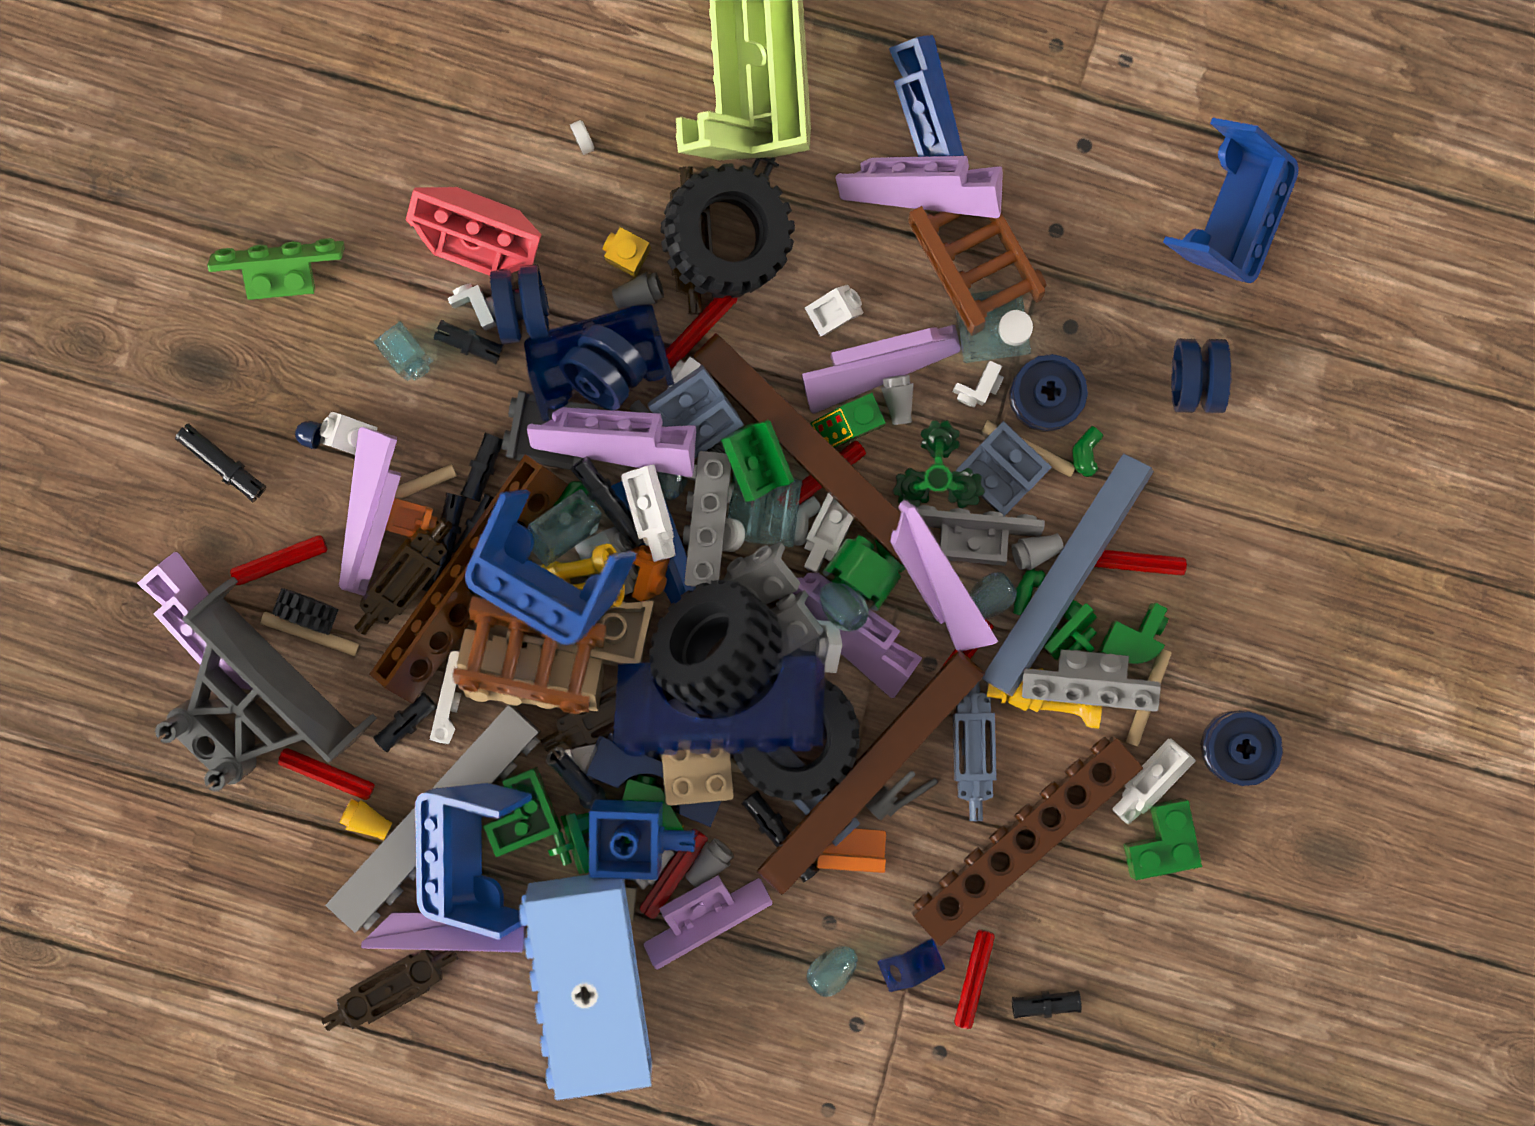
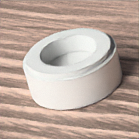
(582, 137)
(1015, 327)
(733, 535)

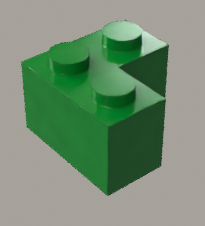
(528, 822)
(1173, 847)

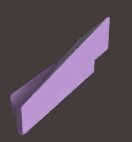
(417, 932)

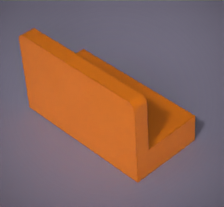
(858, 851)

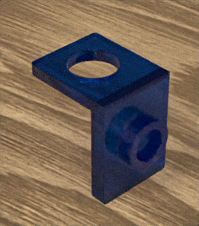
(914, 965)

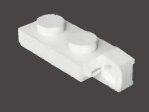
(649, 511)
(827, 533)
(448, 701)
(1153, 781)

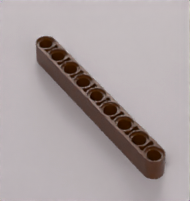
(801, 440)
(870, 772)

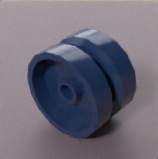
(525, 303)
(603, 367)
(1201, 375)
(1062, 379)
(1261, 751)

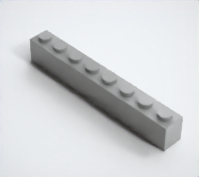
(395, 858)

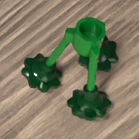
(961, 486)

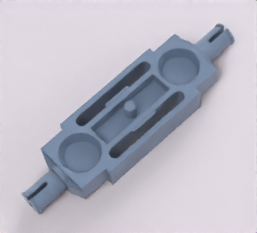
(974, 783)

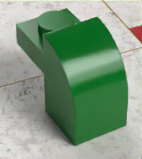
(1137, 644)

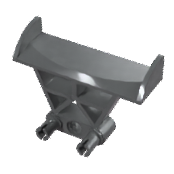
(270, 677)

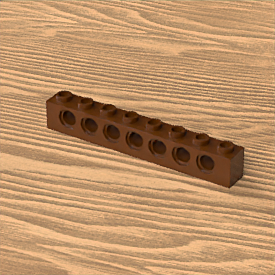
(445, 608)
(1121, 768)

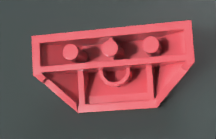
(472, 229)

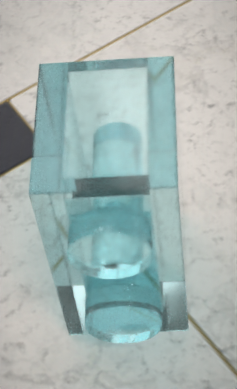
(404, 352)
(564, 527)

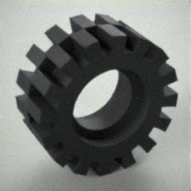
(305, 611)

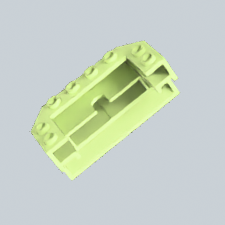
(757, 84)

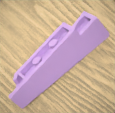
(928, 182)
(866, 365)
(617, 438)
(369, 507)
(939, 582)
(179, 592)
(871, 646)

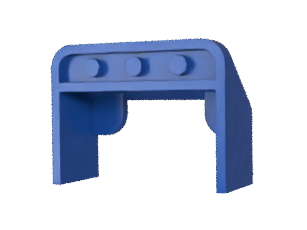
(1247, 207)
(528, 591)
(451, 857)

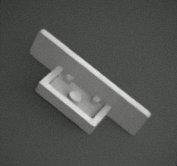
(708, 518)
(978, 536)
(1091, 681)

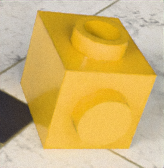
(626, 251)

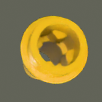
(365, 820)

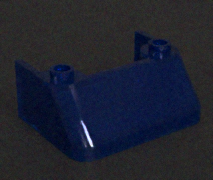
(543, 356)

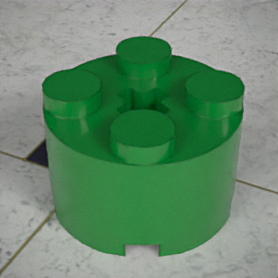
(864, 570)

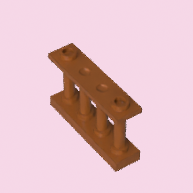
(958, 283)
(486, 617)

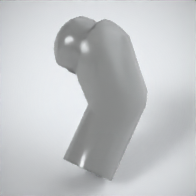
(805, 511)

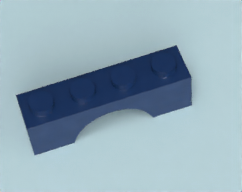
(614, 767)

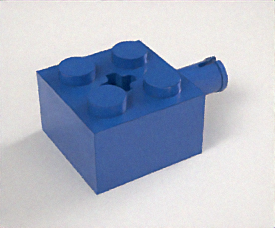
(643, 826)

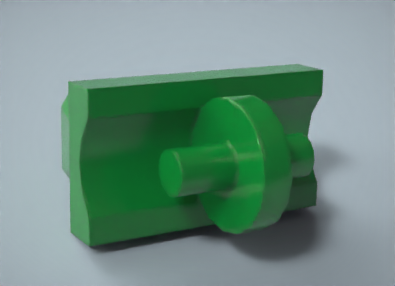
(1078, 619)
(574, 828)

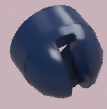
(308, 434)

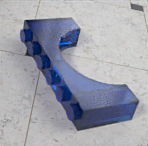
(784, 718)

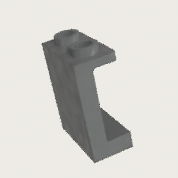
(516, 442)

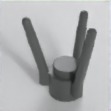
(884, 799)

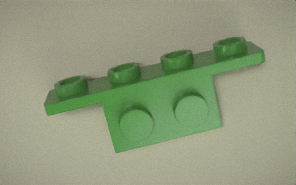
(277, 269)

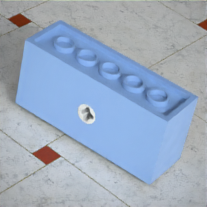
(586, 986)

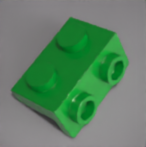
(757, 459)

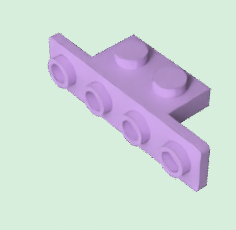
(702, 916)

